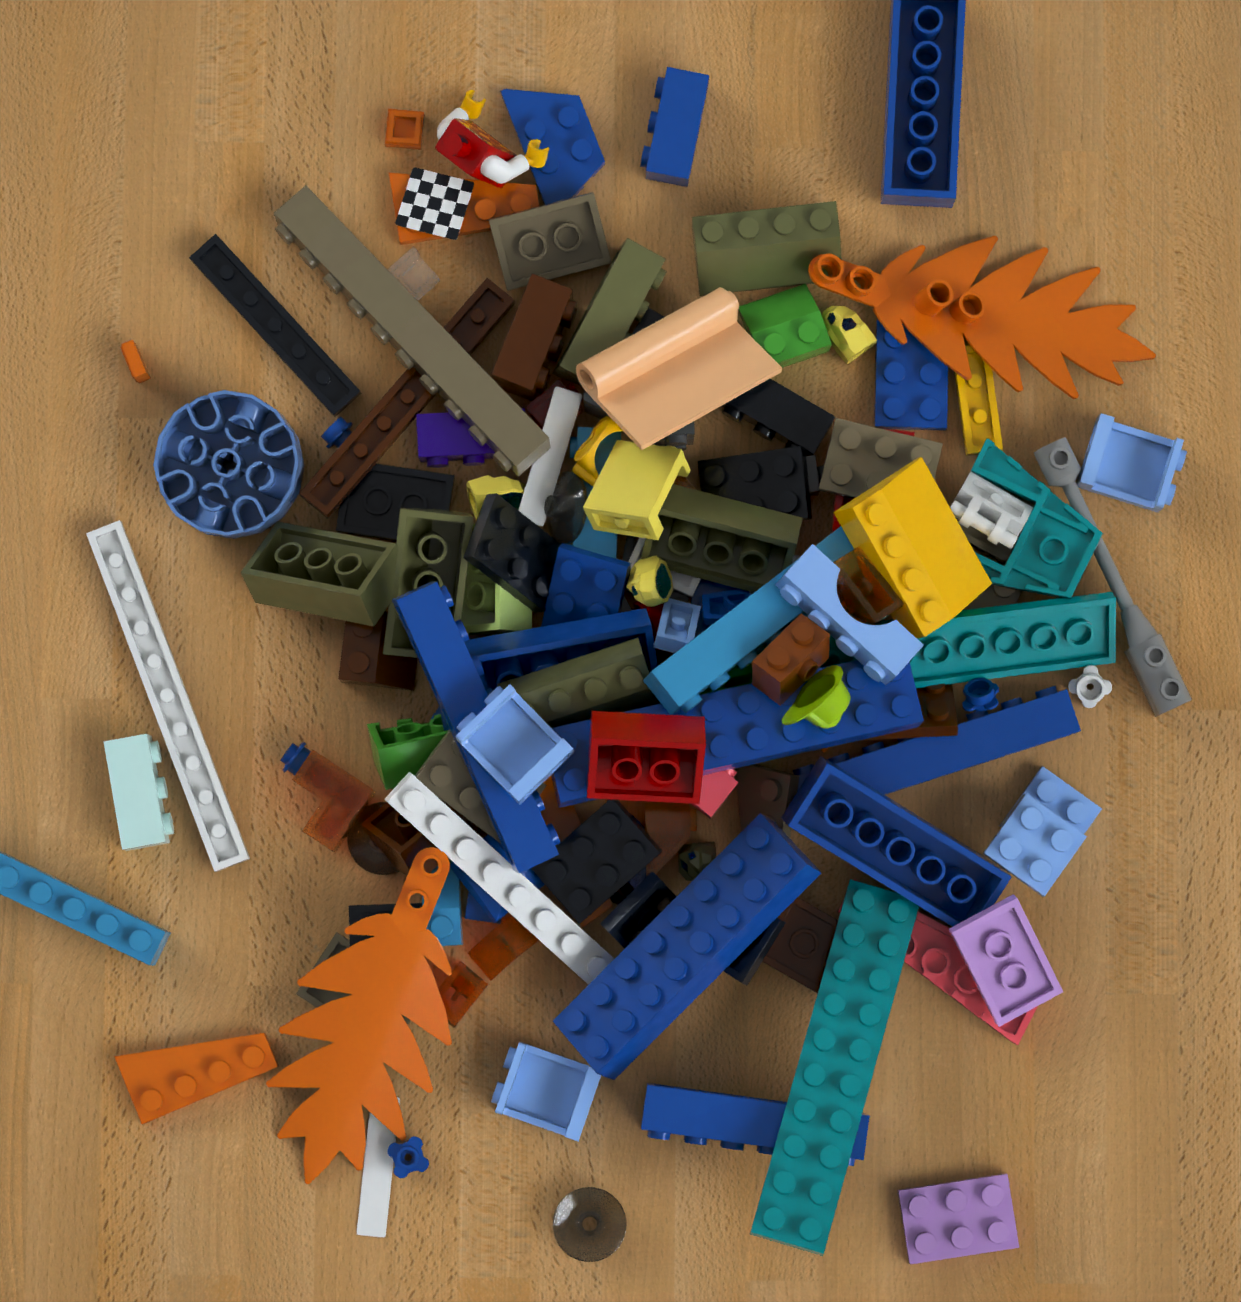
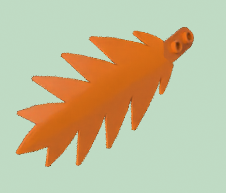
(992, 316)
(368, 1028)

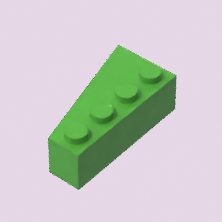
(403, 747)

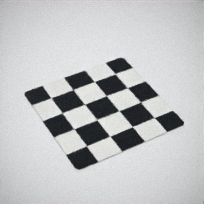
(434, 203)

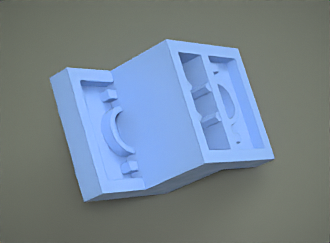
(1042, 831)

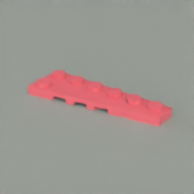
(938, 959)

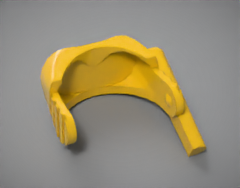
(585, 455)

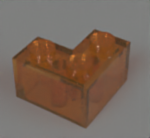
(342, 800)

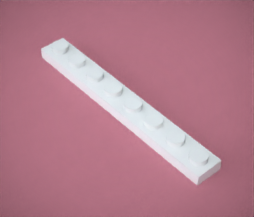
(498, 879)

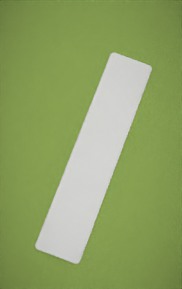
(546, 469)
(376, 1180)

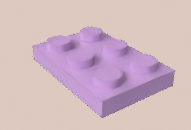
(1006, 960)
(958, 1218)

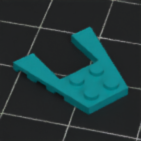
(1054, 540)

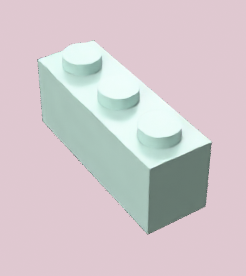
(138, 792)

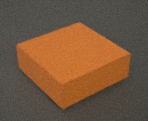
(404, 129)
(135, 361)

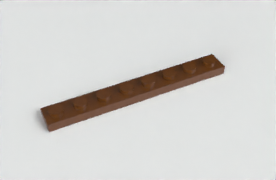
(399, 406)

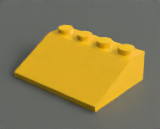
(916, 547)

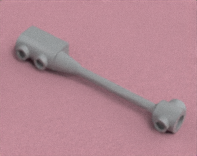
(1147, 649)

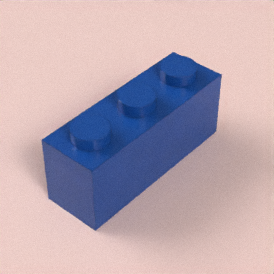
(675, 126)

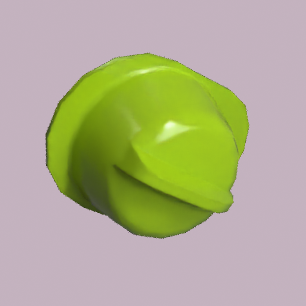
(820, 699)

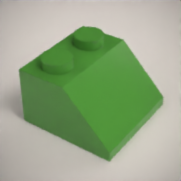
(787, 325)

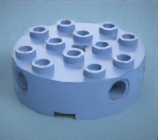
(213, 431)

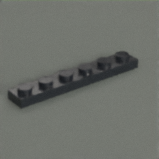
(275, 325)

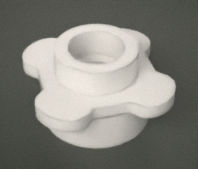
(1090, 697)

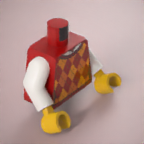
(478, 151)

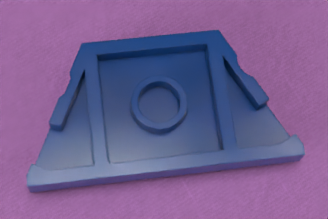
(564, 128)

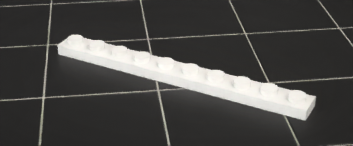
(168, 696)

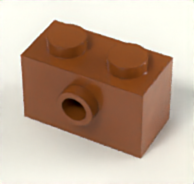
(790, 659)

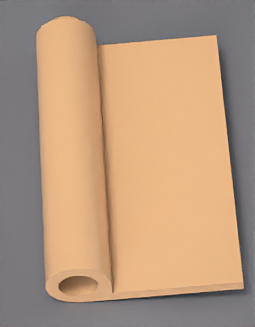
(677, 369)

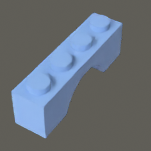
(813, 587)

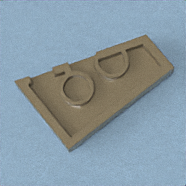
(764, 792)

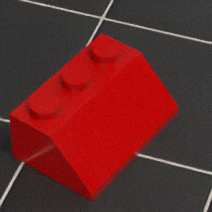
(646, 757)

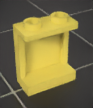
(634, 489)

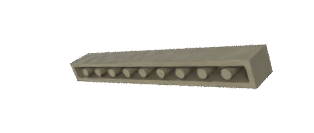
(411, 331)

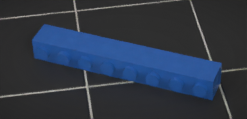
(459, 691)
(978, 742)

